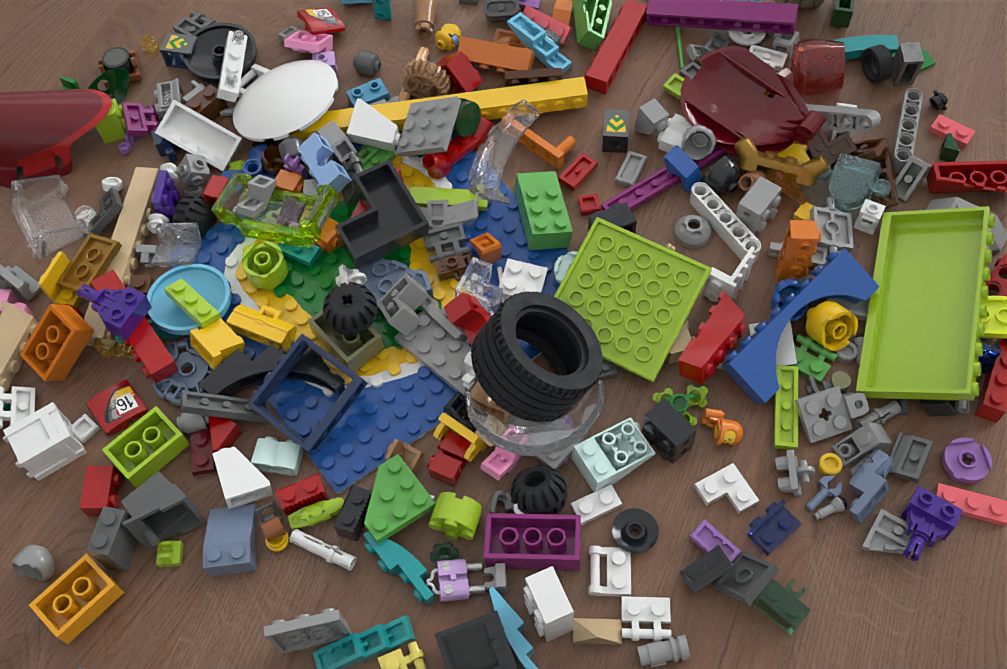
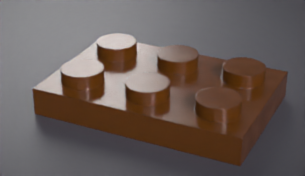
(524, 77)

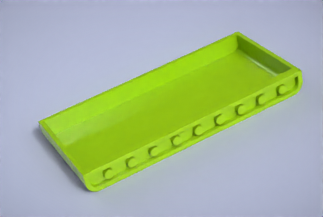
(928, 305)

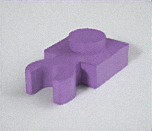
(294, 165)

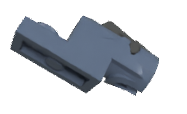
(869, 483)

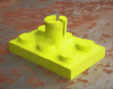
(996, 317)

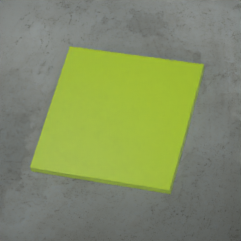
(632, 295)

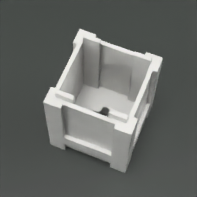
(44, 442)

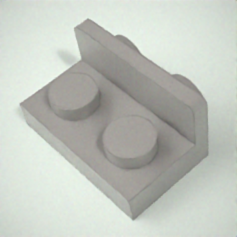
(20, 281)

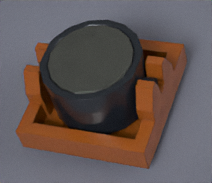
(121, 58)

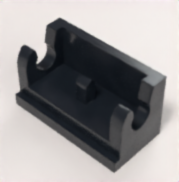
(706, 569)

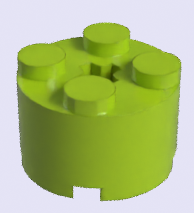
(265, 265)
(455, 516)

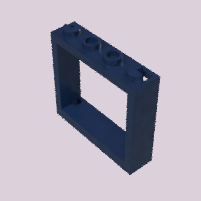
(335, 413)

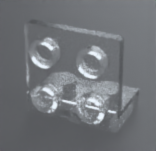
(177, 243)

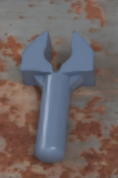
(824, 492)

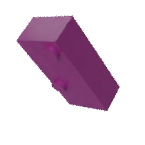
(533, 541)

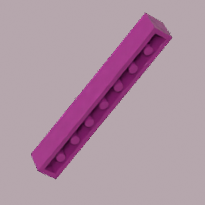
(724, 15)

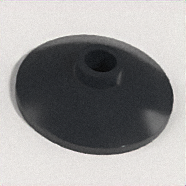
(638, 521)

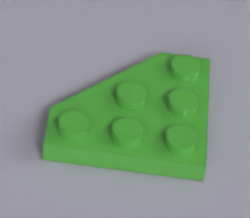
(395, 500)

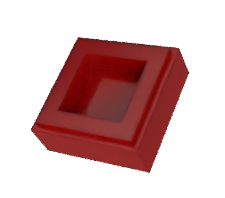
(588, 204)

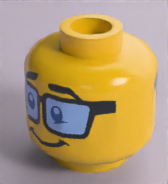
(448, 37)

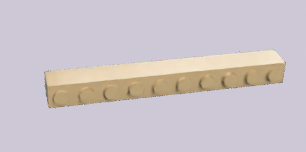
(129, 231)

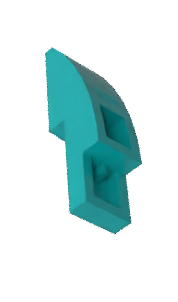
(397, 559)

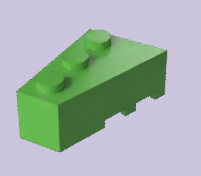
(591, 21)

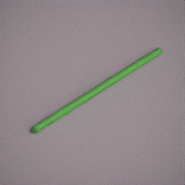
(679, 45)

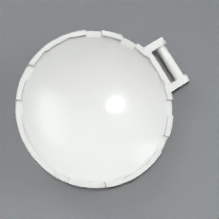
(283, 99)

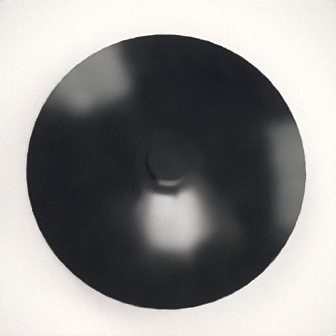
(208, 52)

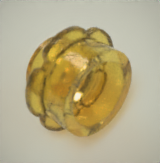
(149, 43)

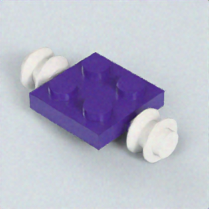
(164, 196)

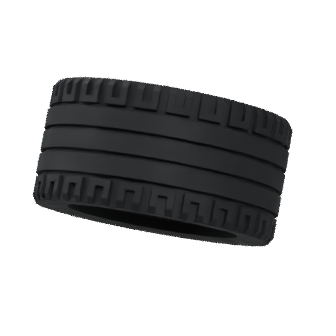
(514, 378)

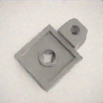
(839, 408)

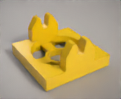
(448, 423)

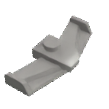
(440, 214)

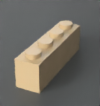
(15, 332)

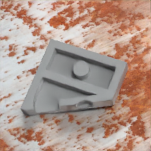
(887, 534)

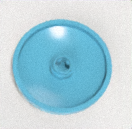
(204, 280)

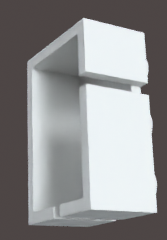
(549, 604)

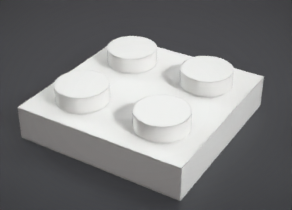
(521, 278)

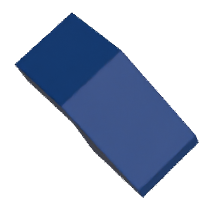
(682, 165)

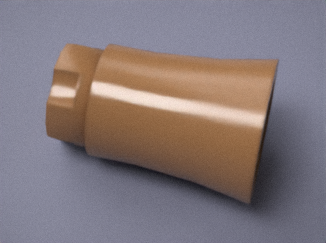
(424, 17)

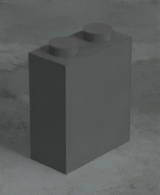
(111, 541)

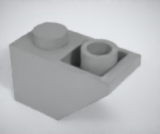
(337, 140)
(862, 442)

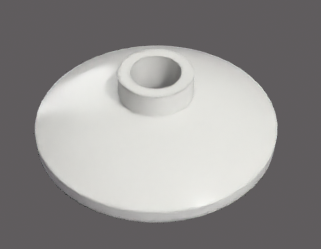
(746, 38)

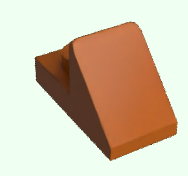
(487, 248)

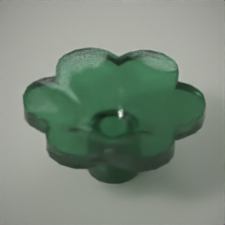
(443, 552)

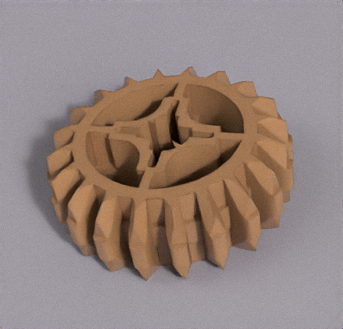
(424, 79)

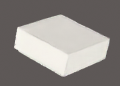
(84, 428)

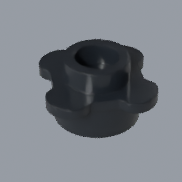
(938, 101)

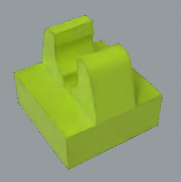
(169, 553)

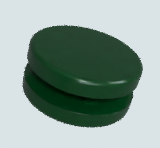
(467, 118)

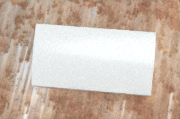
(199, 135)

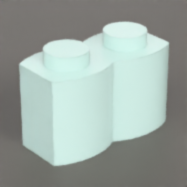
(277, 456)

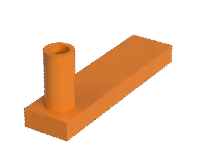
(545, 150)

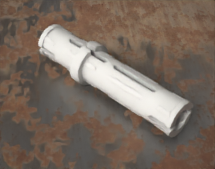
(330, 553)

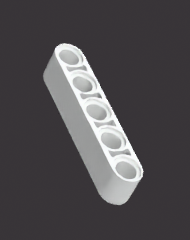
(704, 199)

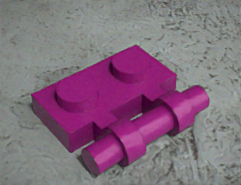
(135, 121)

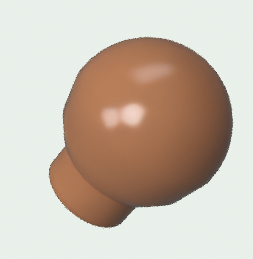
(749, 179)

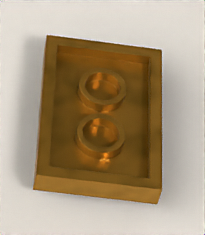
(89, 262)

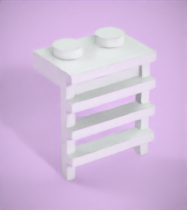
(732, 284)

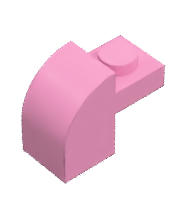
(500, 463)

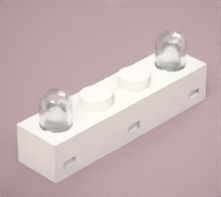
(232, 66)

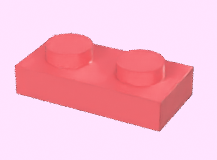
(944, 125)

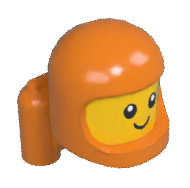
(725, 430)

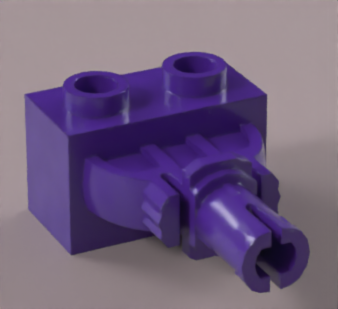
(118, 308)
(929, 518)

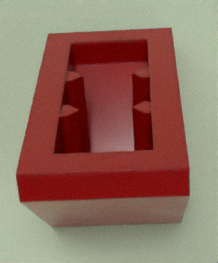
(223, 432)

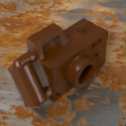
(452, 266)

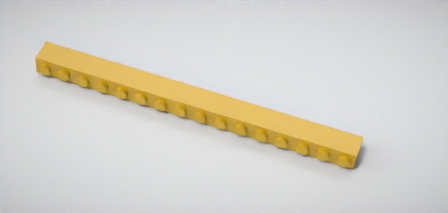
(493, 103)

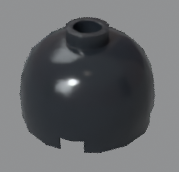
(723, 175)

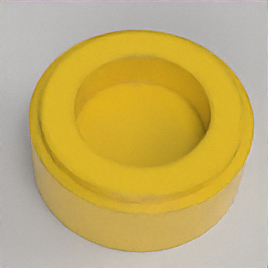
(830, 464)

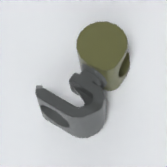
(838, 379)

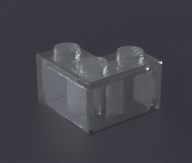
(476, 283)

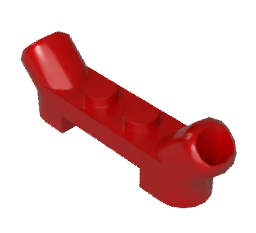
(440, 163)

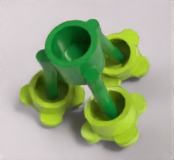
(681, 403)

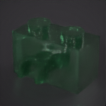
(782, 605)

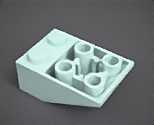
(611, 454)

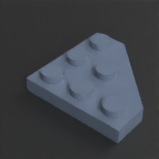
(385, 273)

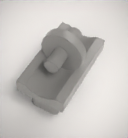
(790, 464)

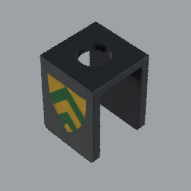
(616, 131)

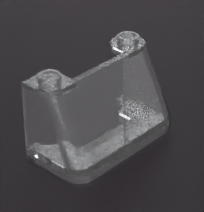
(45, 215)

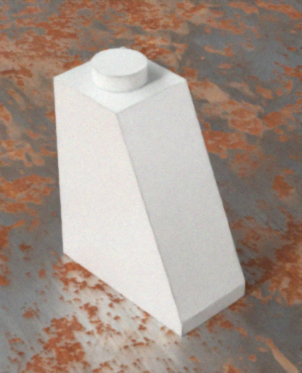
(372, 128)
(240, 478)

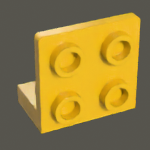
(49, 284)

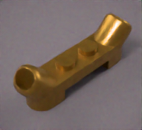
(806, 172)

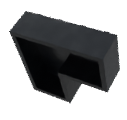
(390, 217)

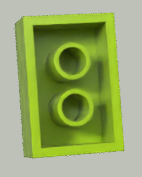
(146, 447)

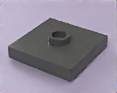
(746, 578)

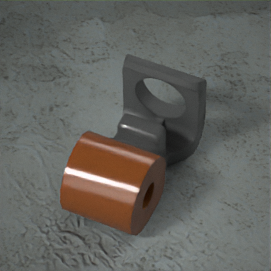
(271, 525)

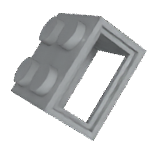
(759, 205)

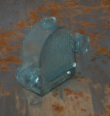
(854, 181)

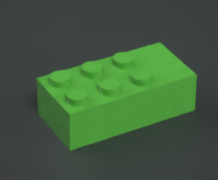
(542, 210)

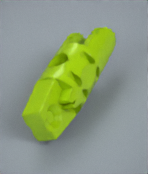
(315, 513)

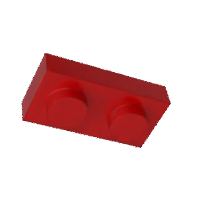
(578, 171)

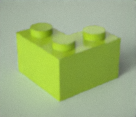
(113, 125)

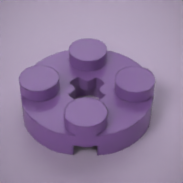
(961, 472)

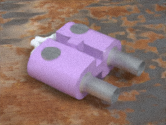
(454, 581)

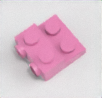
(308, 43)

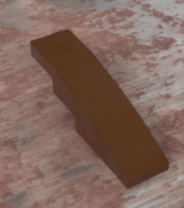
(888, 174)

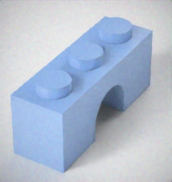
(315, 153)

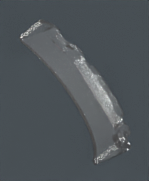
(493, 154)
(542, 438)

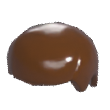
(272, 160)

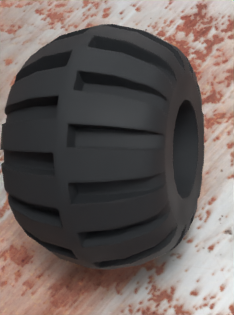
(195, 209)
(350, 308)
(539, 490)

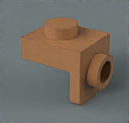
(409, 454)

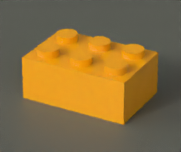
(76, 599)

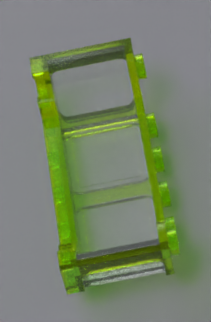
(266, 227)

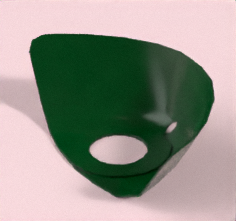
(118, 83)

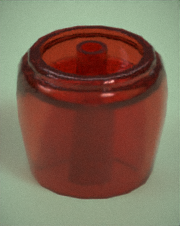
(818, 66)

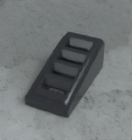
(448, 409)

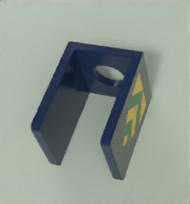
(177, 46)

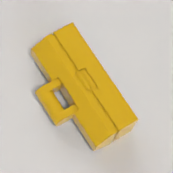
(260, 328)

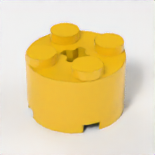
(831, 325)

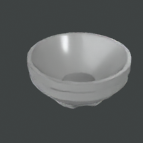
(692, 237)

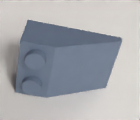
(230, 541)

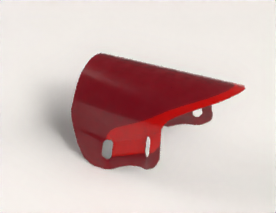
(45, 125)

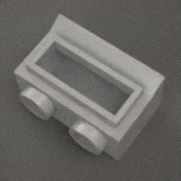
(165, 94)

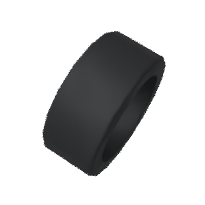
(877, 63)

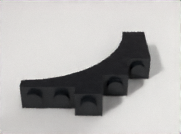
(244, 371)

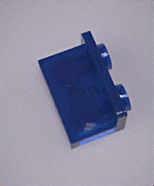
(773, 527)

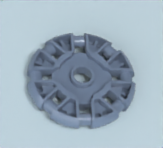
(179, 380)

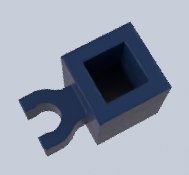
(165, 147)

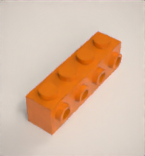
(496, 55)
(797, 250)

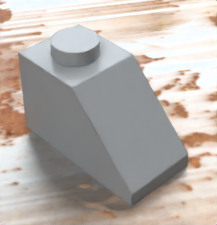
(651, 118)
(911, 177)

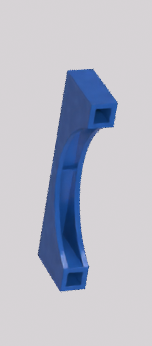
(755, 361)

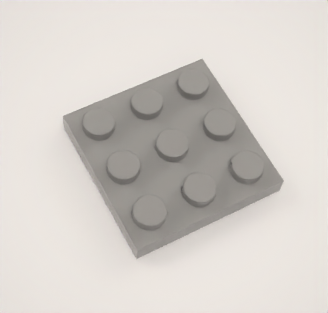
(428, 127)
(307, 631)

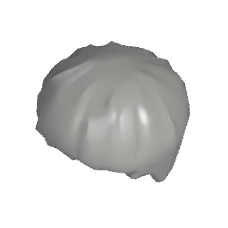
(698, 142)
(34, 562)

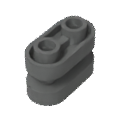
(500, 10)

